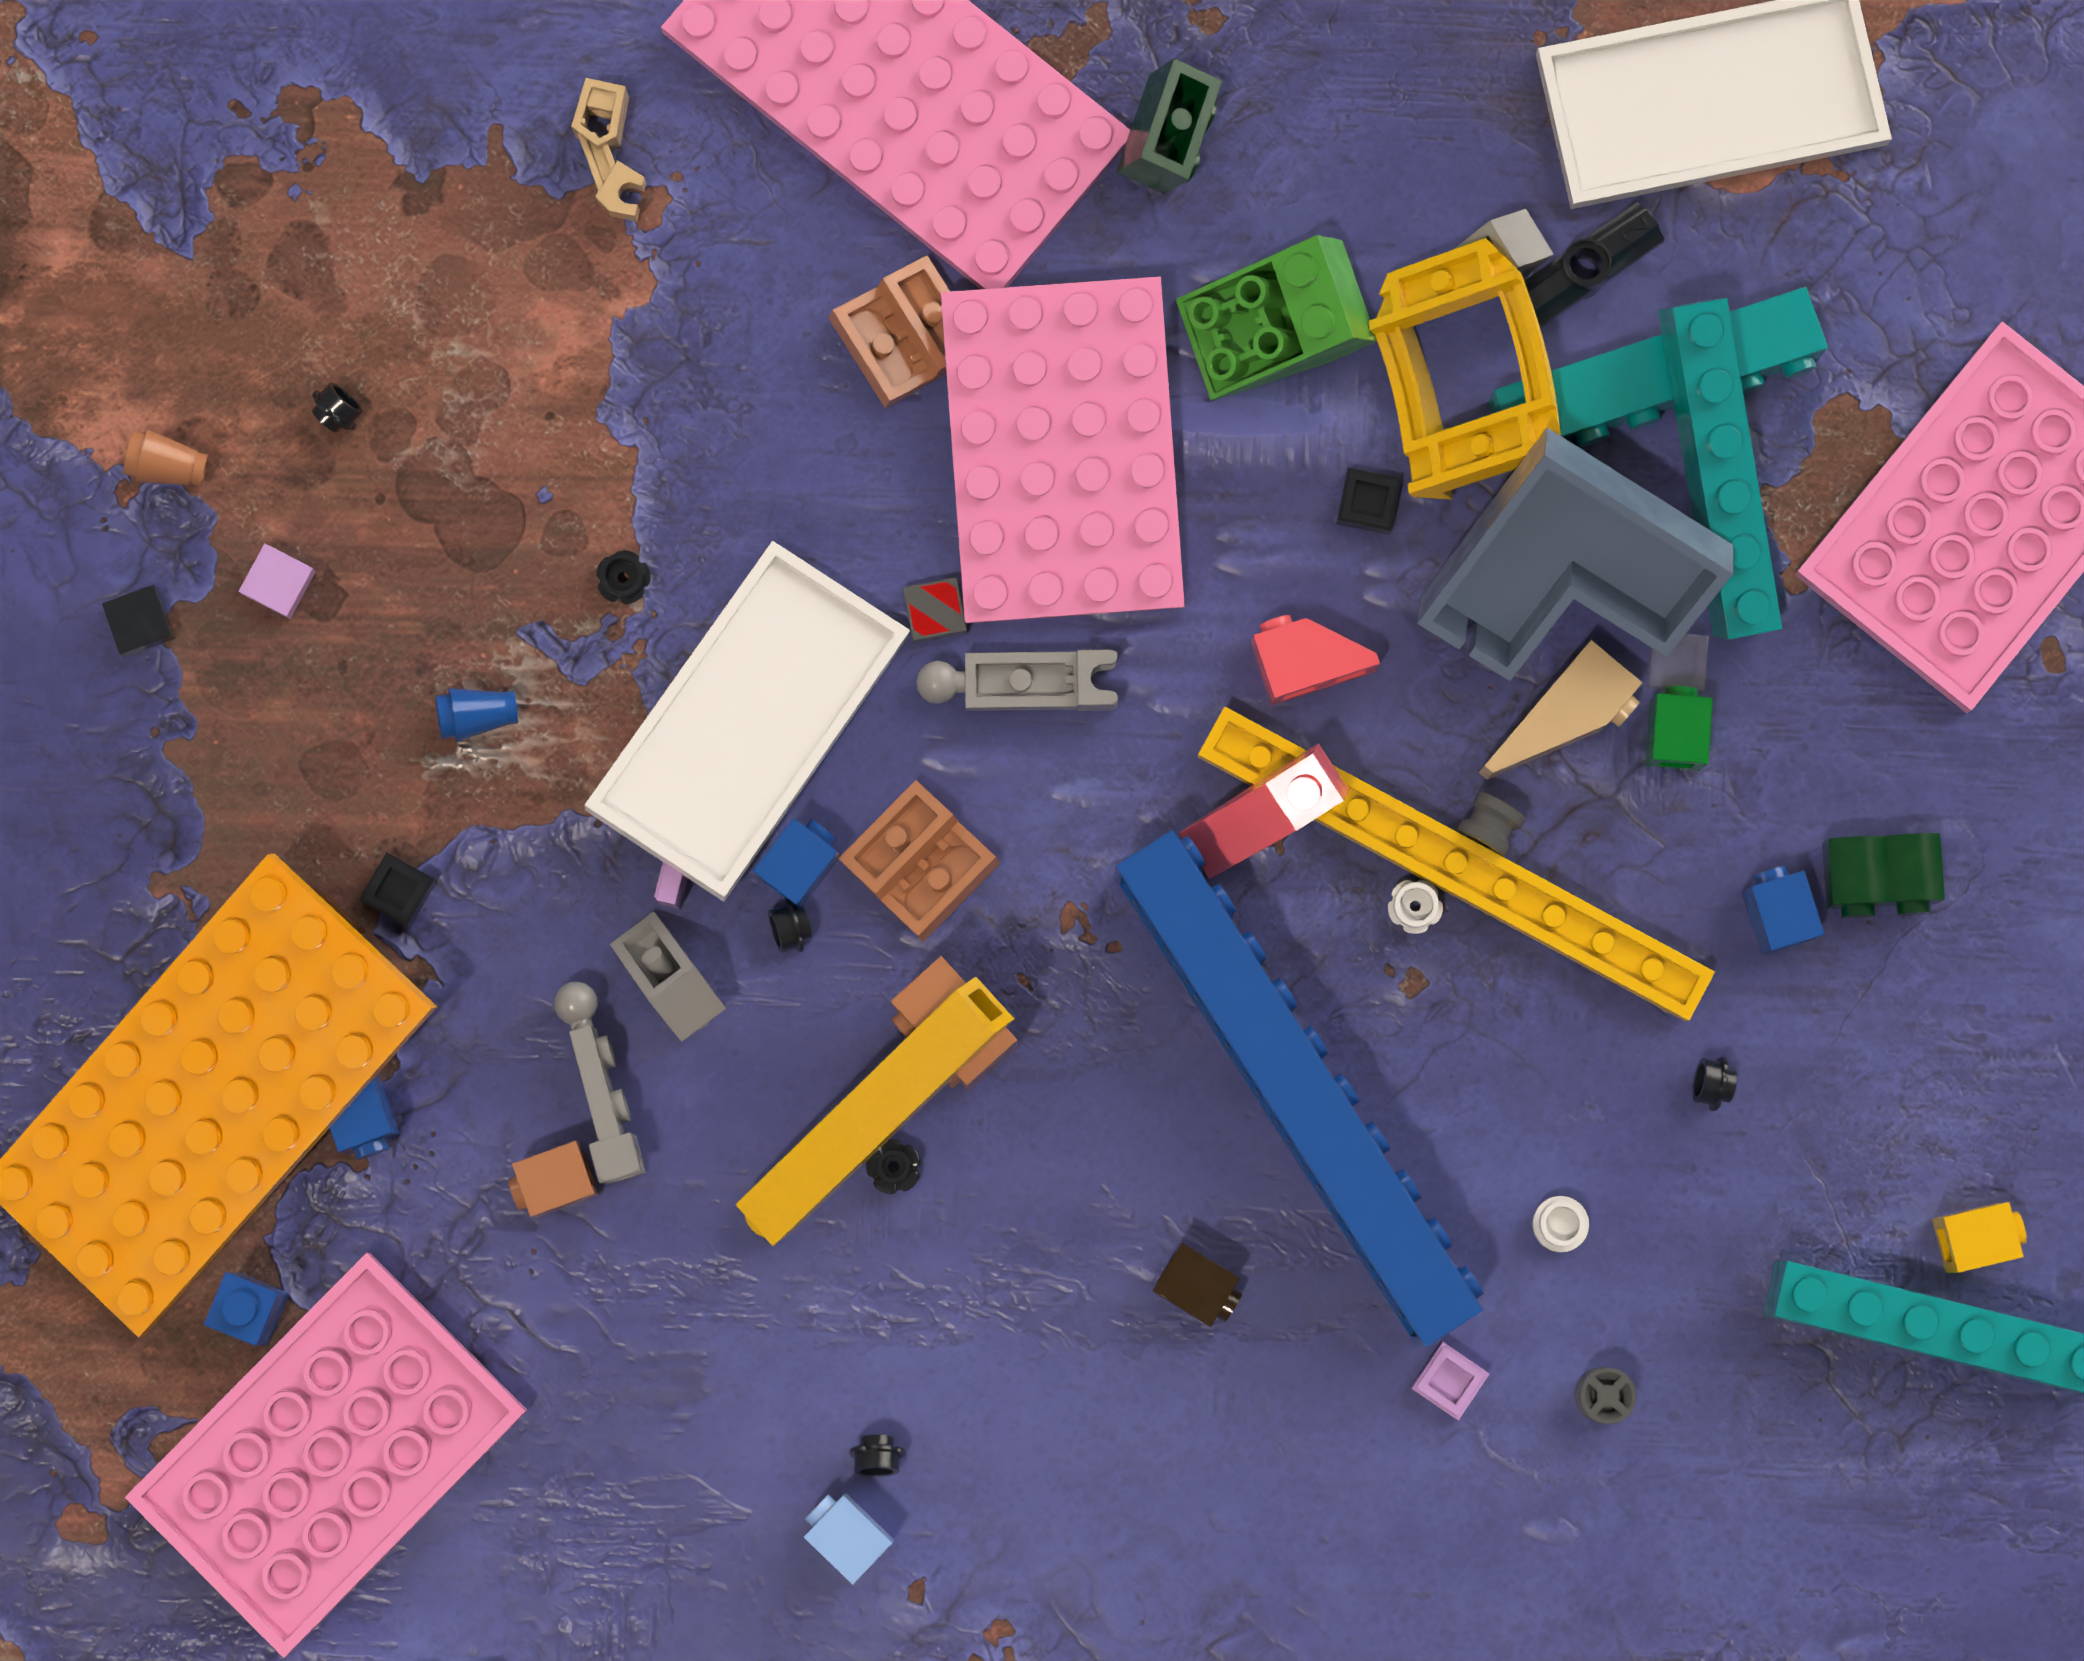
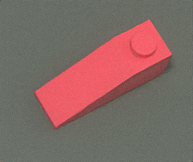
(1267, 811)

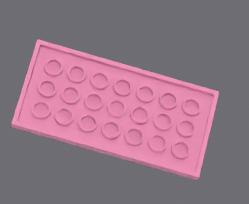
(919, 114)

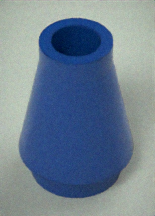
(474, 712)

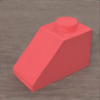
(1306, 658)

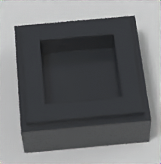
(1368, 501)
(138, 620)
(398, 890)

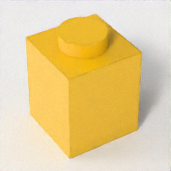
(1979, 1237)

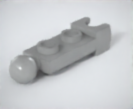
(1022, 681)
(616, 1153)

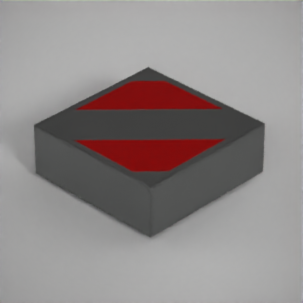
(935, 610)

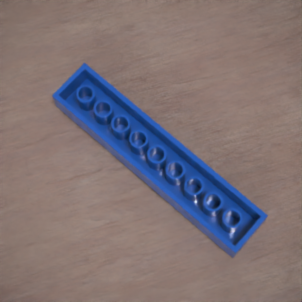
(1297, 1090)

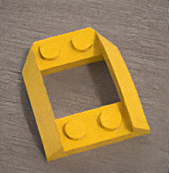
(1487, 445)

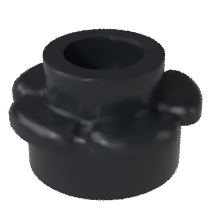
(336, 408)
(619, 563)
(789, 927)
(1714, 1082)
(907, 1174)
(876, 1456)

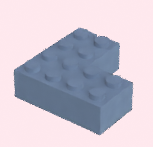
(1565, 534)

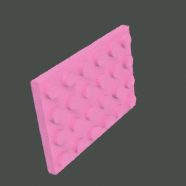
(1062, 450)
(1967, 523)
(326, 1454)

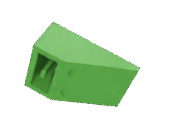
(1276, 317)

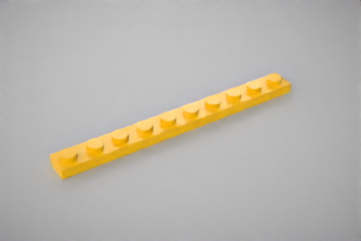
(1475, 874)

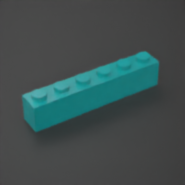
(1634, 382)
(1720, 460)
(1926, 1325)

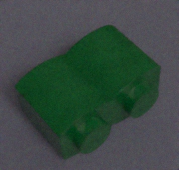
(1883, 872)

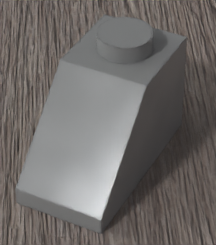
(667, 976)

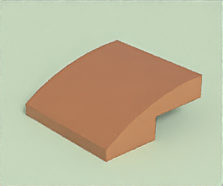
(897, 331)
(919, 860)

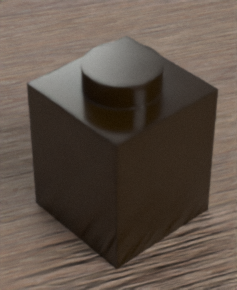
(1198, 1286)

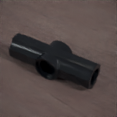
(1608, 249)

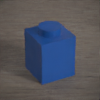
(798, 861)
(1782, 910)
(365, 1123)
(246, 1308)

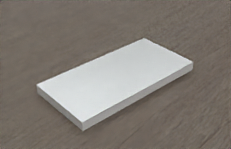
(1711, 97)
(747, 721)

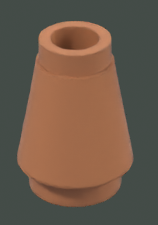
(163, 460)

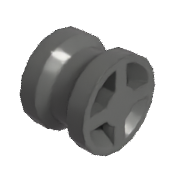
(1491, 823)
(1619, 1395)

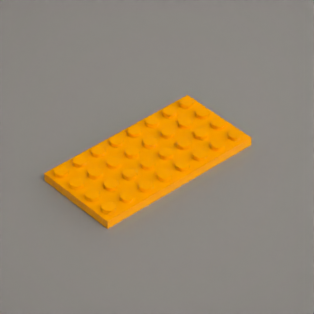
(208, 1094)

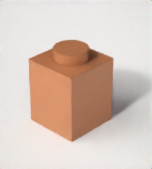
(553, 1180)

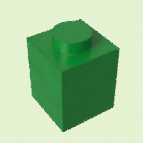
(1679, 729)

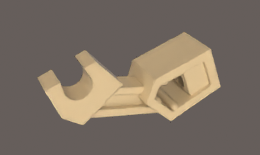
(611, 178)

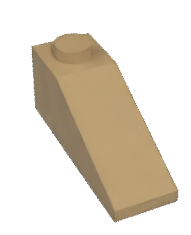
(1574, 708)

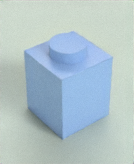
(846, 1536)

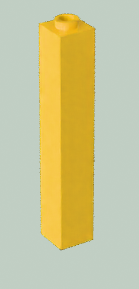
(874, 1111)

